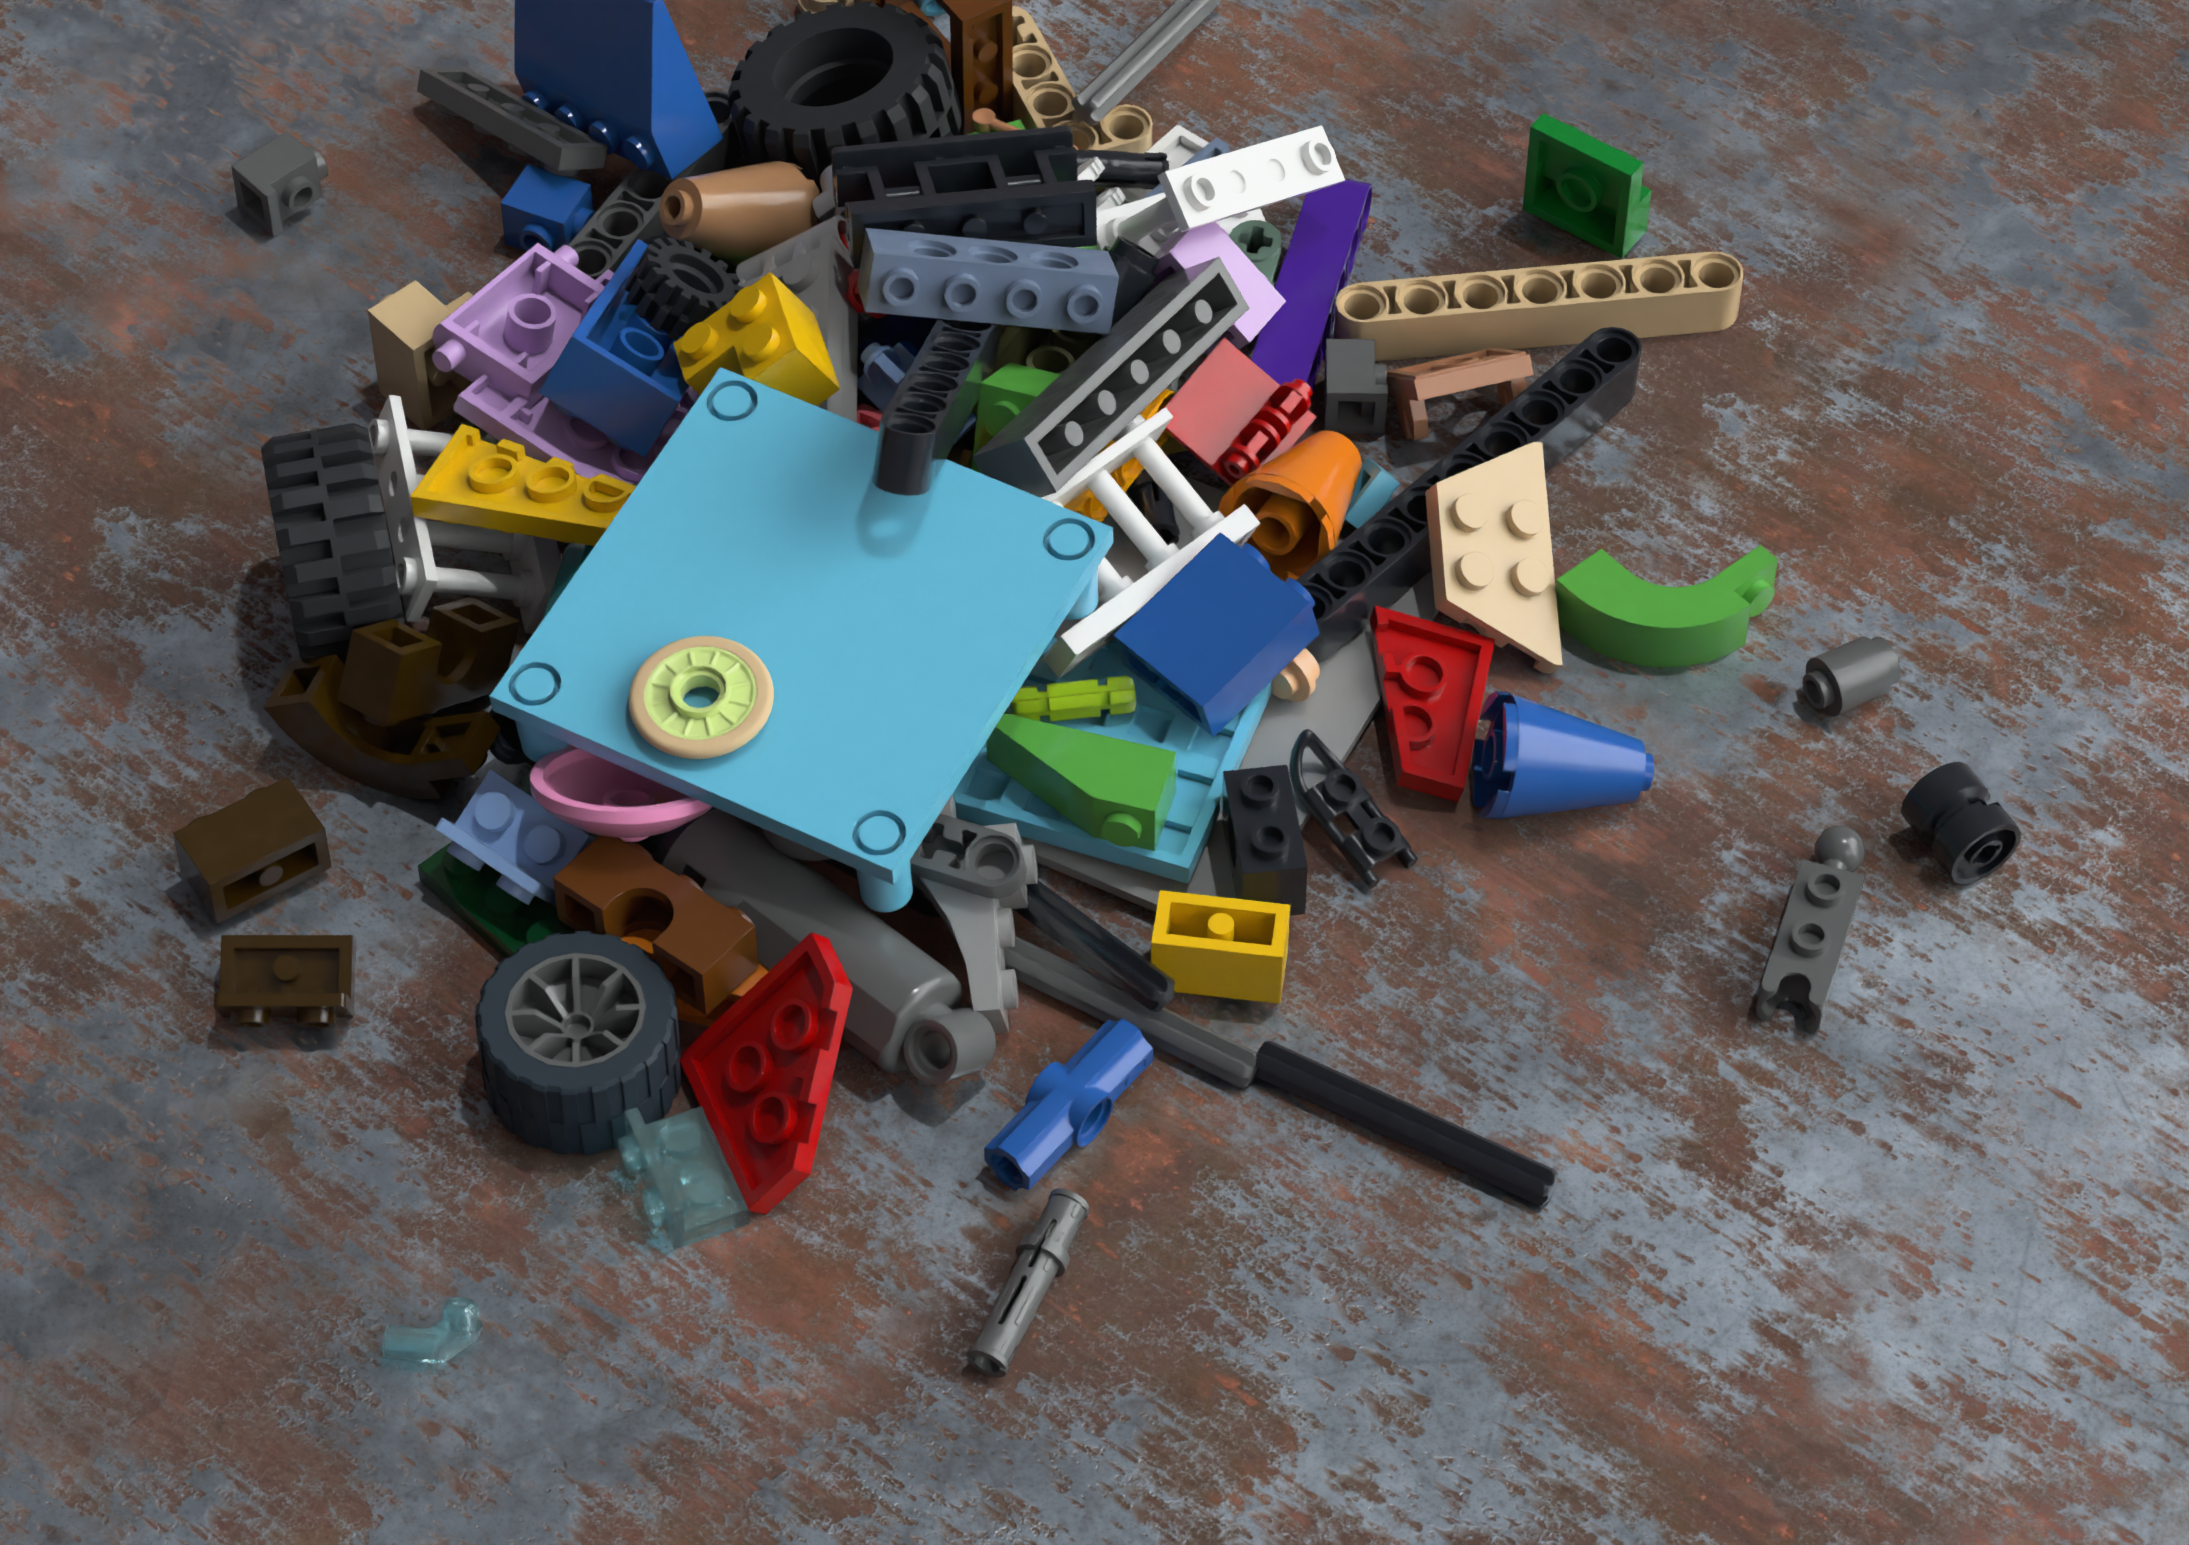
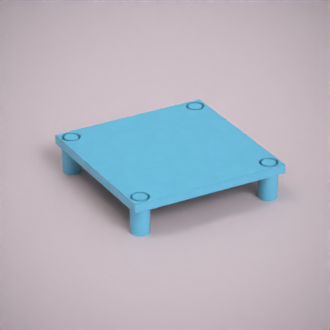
(876, 612)

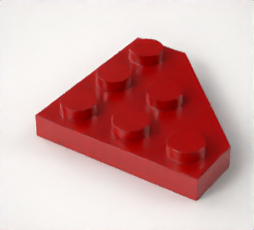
(770, 1070)

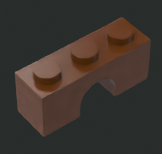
(621, 890)

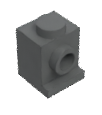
(278, 181)
(1354, 388)

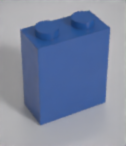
(1218, 632)

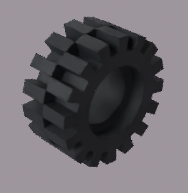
(679, 286)

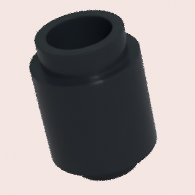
(1135, 274)

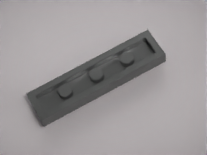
(513, 119)

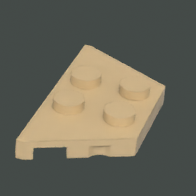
(1497, 553)

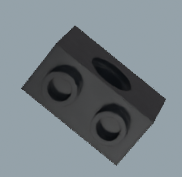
(1264, 837)

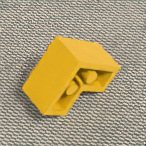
(765, 338)

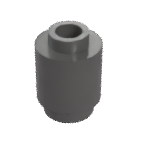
(1851, 675)

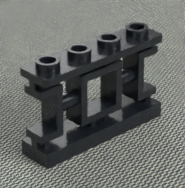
(968, 186)

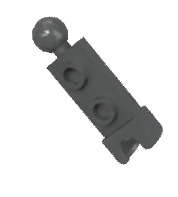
(1815, 928)

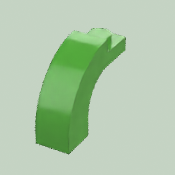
(1663, 624)

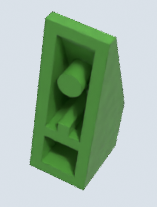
(1094, 780)

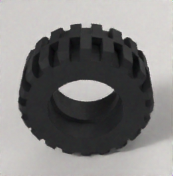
(840, 83)
(331, 536)

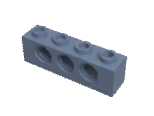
(987, 281)

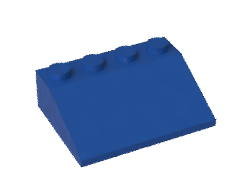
(616, 77)

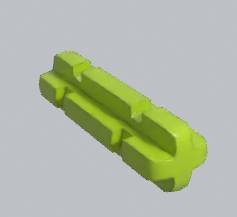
(1076, 699)

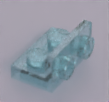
(683, 1175)

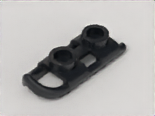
(1345, 795)

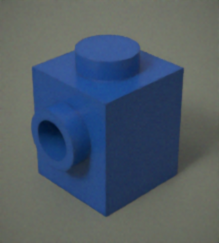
(545, 209)

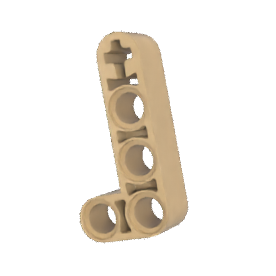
(1045, 96)

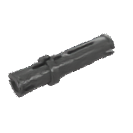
(1040, 1259)

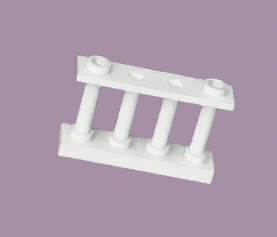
(1225, 190)
(531, 558)
(1121, 596)

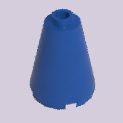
(1552, 761)

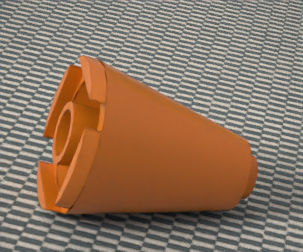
(1299, 501)

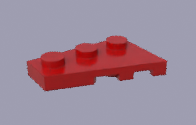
(1431, 698)

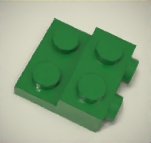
(1585, 186)

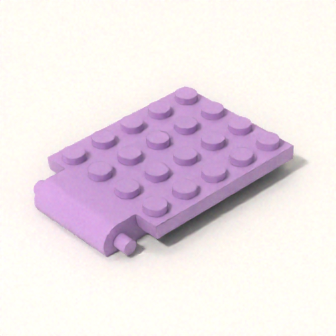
(507, 346)

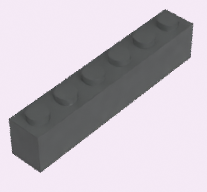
(1114, 380)

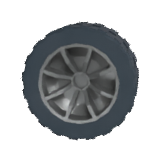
(576, 1039)

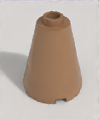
(740, 209)

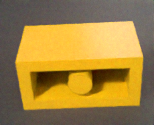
(1222, 945)

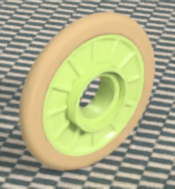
(709, 731)

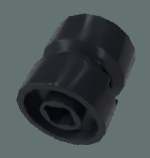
(1955, 818)

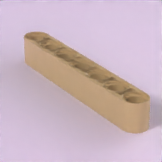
(1541, 305)

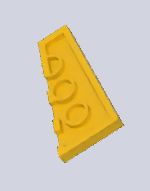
(515, 493)

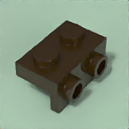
(286, 978)

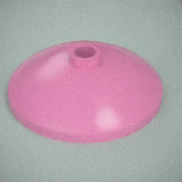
(608, 797)

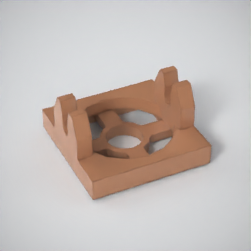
(1451, 375)

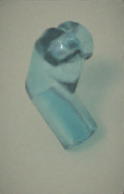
(439, 1342)

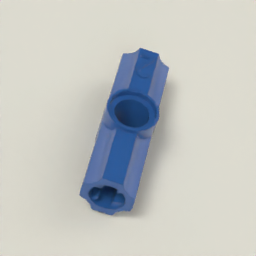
(1068, 1104)

